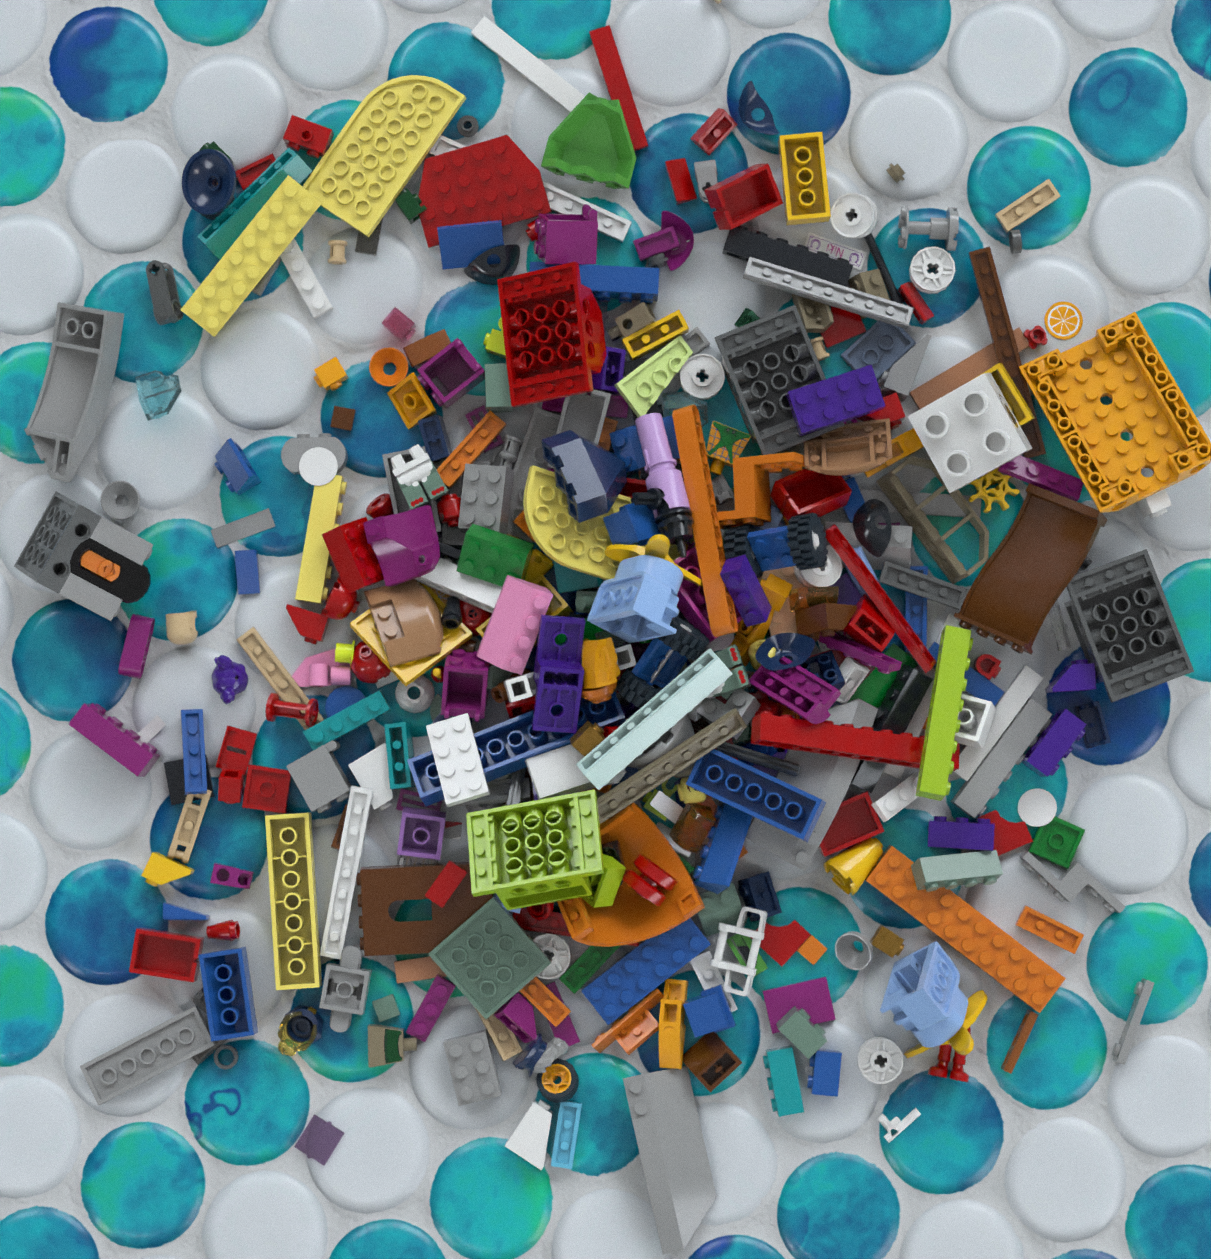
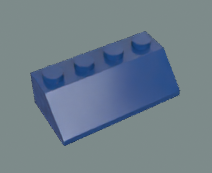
(723, 849)
(228, 994)

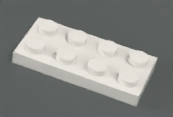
(457, 760)

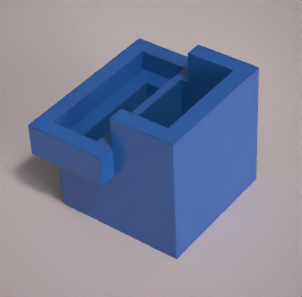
(631, 525)
(709, 1011)

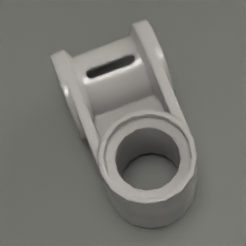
(705, 176)

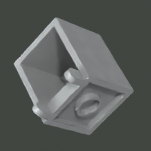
(320, 777)

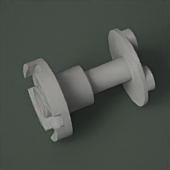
(937, 228)

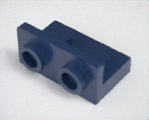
(759, 894)

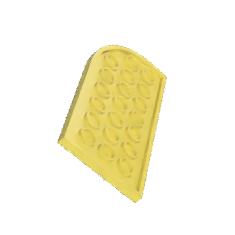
(382, 148)
(561, 536)

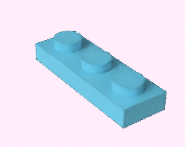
(566, 1134)

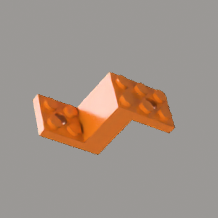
(753, 487)

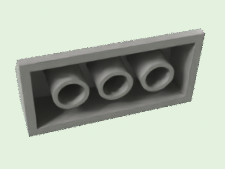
(897, 551)

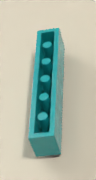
(236, 217)

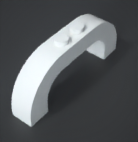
(525, 686)

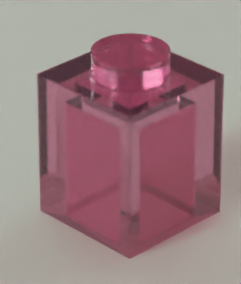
(399, 325)

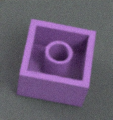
(421, 833)

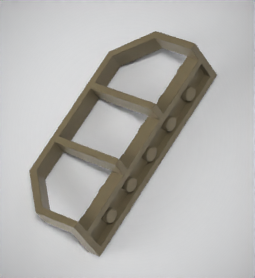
(925, 530)

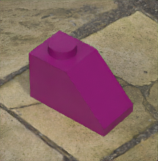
(518, 1017)

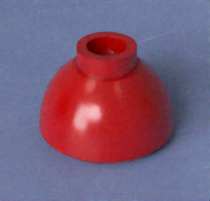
(380, 506)
(540, 911)

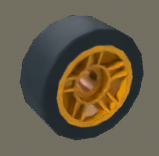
(565, 1089)

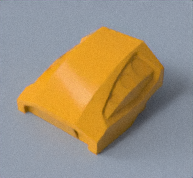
(599, 663)

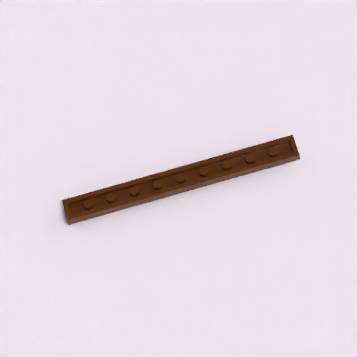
(1003, 337)

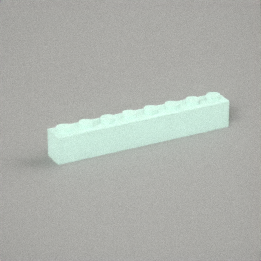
(654, 719)

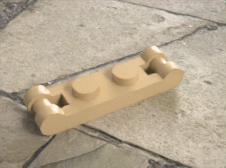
(188, 826)

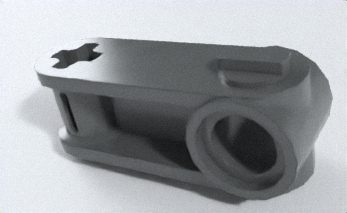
(163, 293)

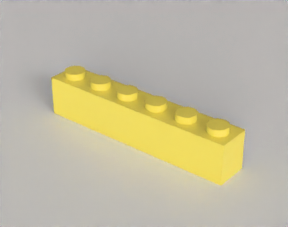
(316, 557)

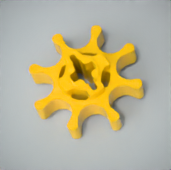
(995, 494)

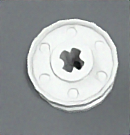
(854, 227)
(932, 282)
(712, 369)
(821, 577)
(561, 956)
(872, 1070)

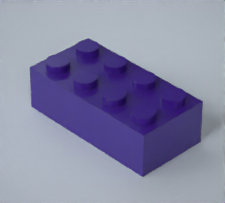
(835, 400)

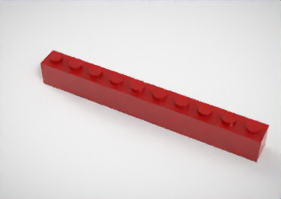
(840, 740)

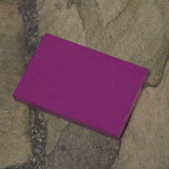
(810, 995)

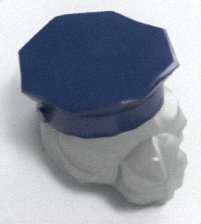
(539, 1054)

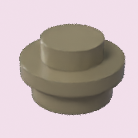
(896, 172)

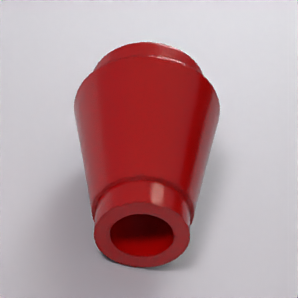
(225, 930)

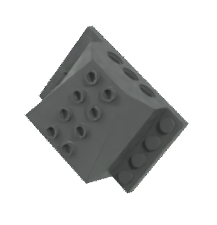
(761, 367)
(1126, 626)

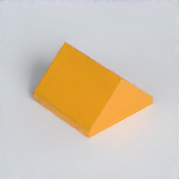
(411, 401)

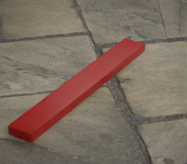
(880, 598)

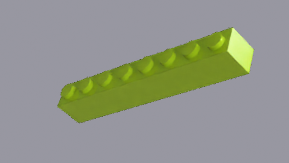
(943, 713)

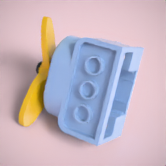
(642, 593)
(929, 1002)

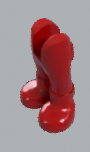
(941, 1068)

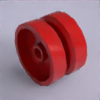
(647, 883)

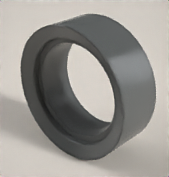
(1015, 241)
(236, 1056)

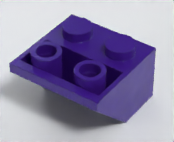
(611, 371)

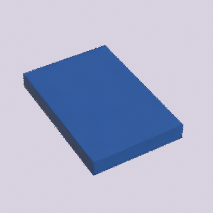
(465, 242)

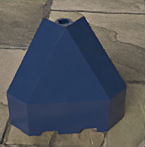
(584, 473)

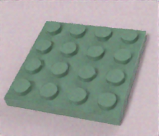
(489, 957)

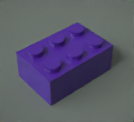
(1054, 743)

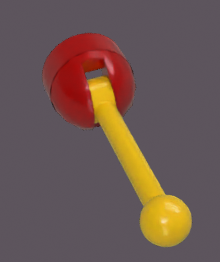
(437, 673)

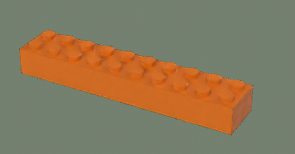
(967, 931)

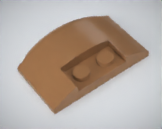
(850, 448)
(406, 621)

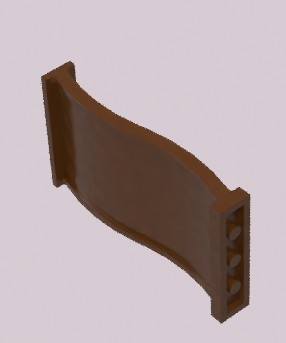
(1030, 569)

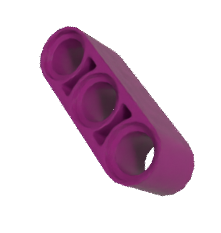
(136, 646)

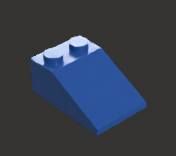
(628, 447)
(236, 467)

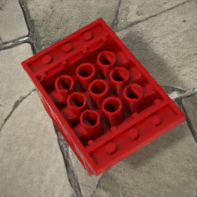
(550, 334)

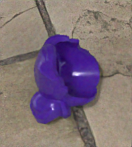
(224, 678)

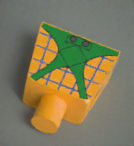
(724, 445)

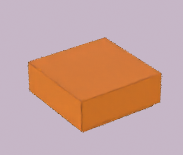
(812, 949)

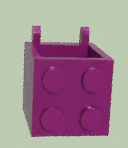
(567, 237)
(455, 370)
(465, 685)

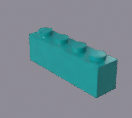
(347, 720)

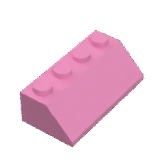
(514, 624)

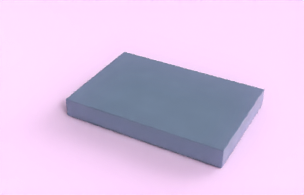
(878, 346)

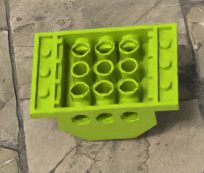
(536, 850)

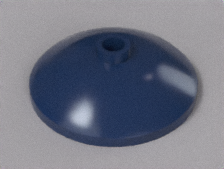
(201, 179)

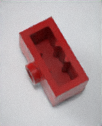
(308, 137)

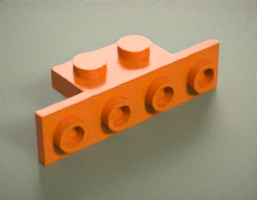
(633, 1027)

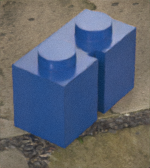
(825, 1072)

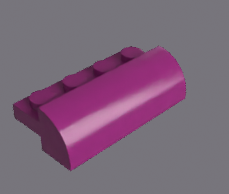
(797, 690)

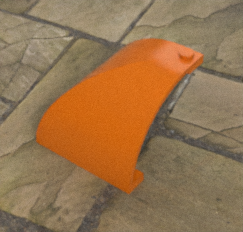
(632, 916)

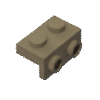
(869, 282)
(814, 315)

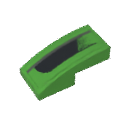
(741, 947)

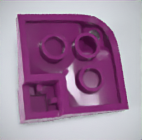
(404, 544)

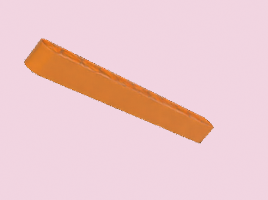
(705, 517)

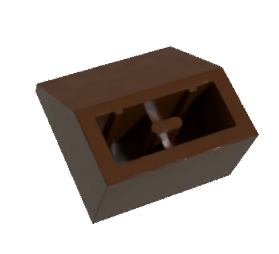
(711, 1060)

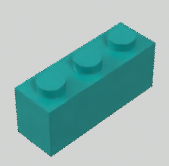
(399, 749)
(783, 1081)

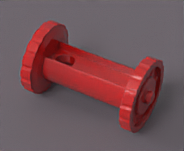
(276, 708)

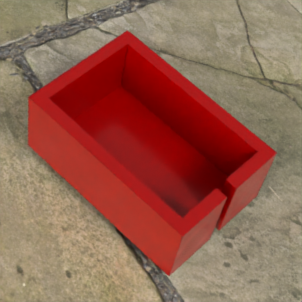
(743, 196)
(810, 493)
(353, 555)
(853, 823)
(166, 954)

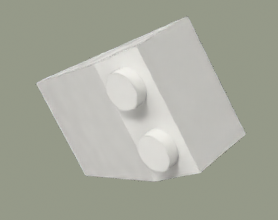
(557, 773)

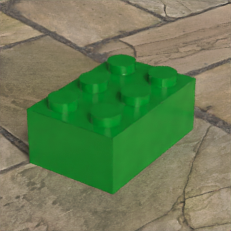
(493, 555)

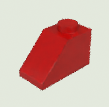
(308, 623)

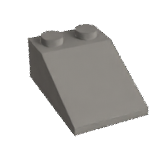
(903, 372)

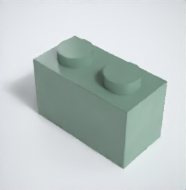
(802, 1031)

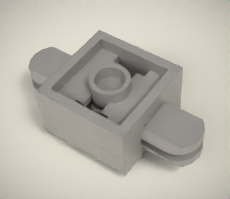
(345, 988)

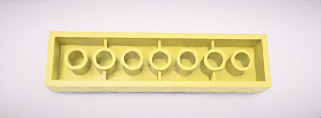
(251, 256)
(293, 901)

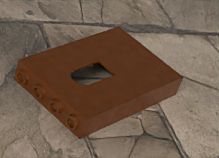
(409, 882)

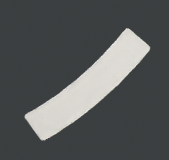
(151, 729)

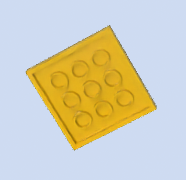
(410, 671)

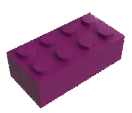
(114, 739)

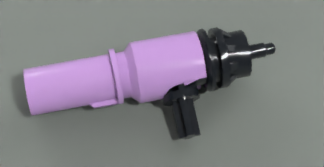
(664, 484)

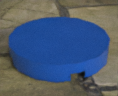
(341, 699)

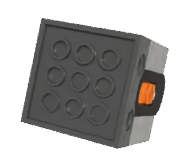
(86, 558)

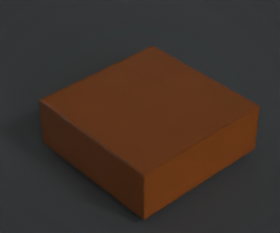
(343, 418)

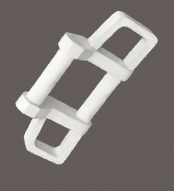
(749, 969)

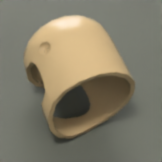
(181, 627)

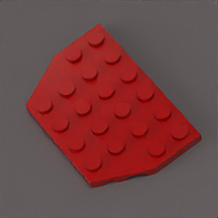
(480, 185)

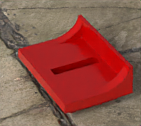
(238, 739)

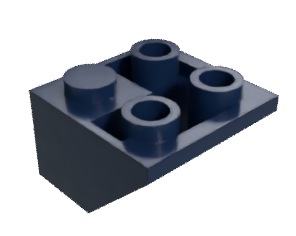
(825, 668)

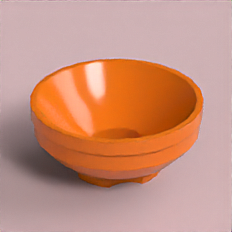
(385, 356)
(599, 694)

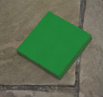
(1057, 842)

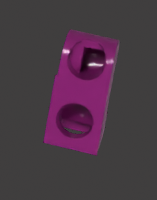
(231, 876)

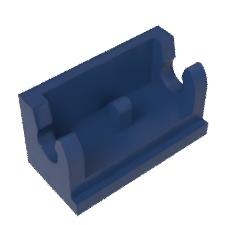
(435, 437)
(1096, 729)

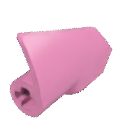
(322, 671)

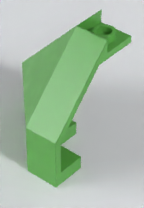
(592, 144)

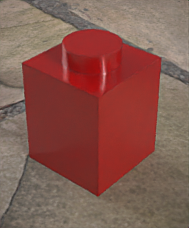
(231, 786)

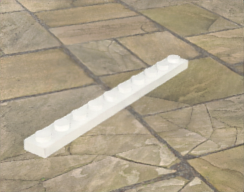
(559, 200)

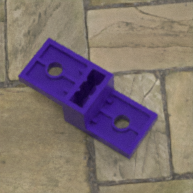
(558, 674)

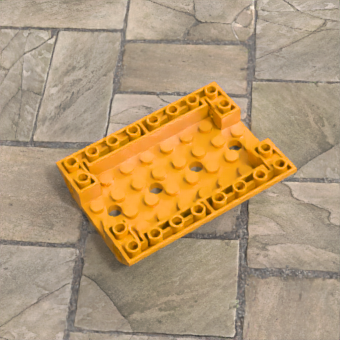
(1143, 403)

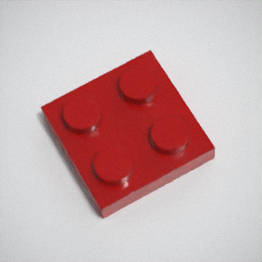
(266, 789)

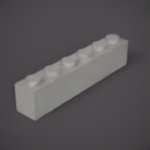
(1001, 759)

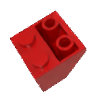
(869, 625)

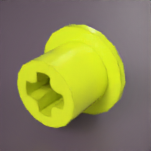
(344, 652)

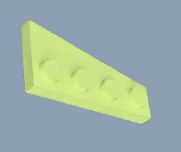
(648, 380)

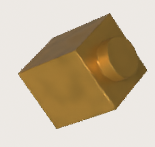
(587, 738)
(887, 941)

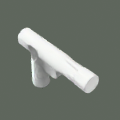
(897, 1124)

